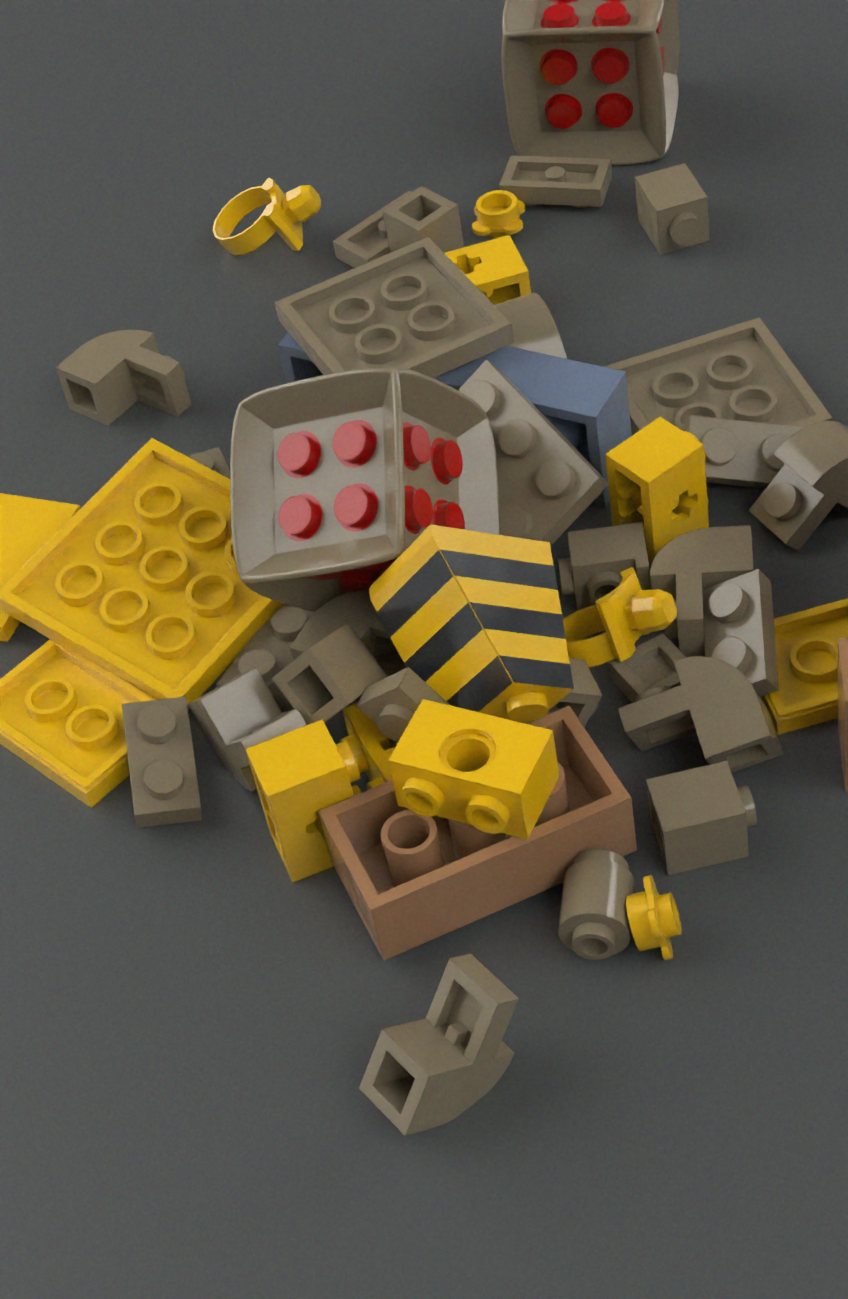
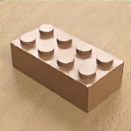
(435, 874)

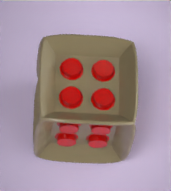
(591, 77)
(349, 474)

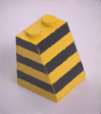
(479, 621)

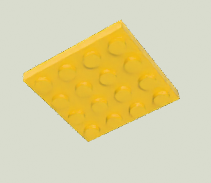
(146, 578)

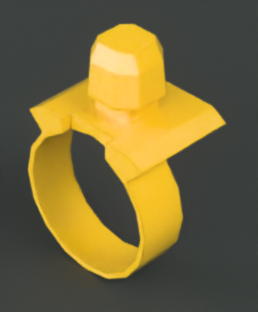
(282, 215)
(624, 615)

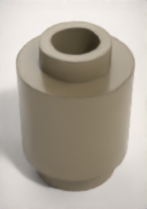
(594, 904)

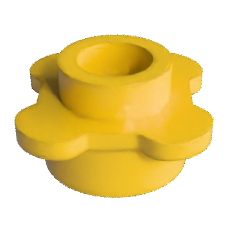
(498, 214)
(653, 918)

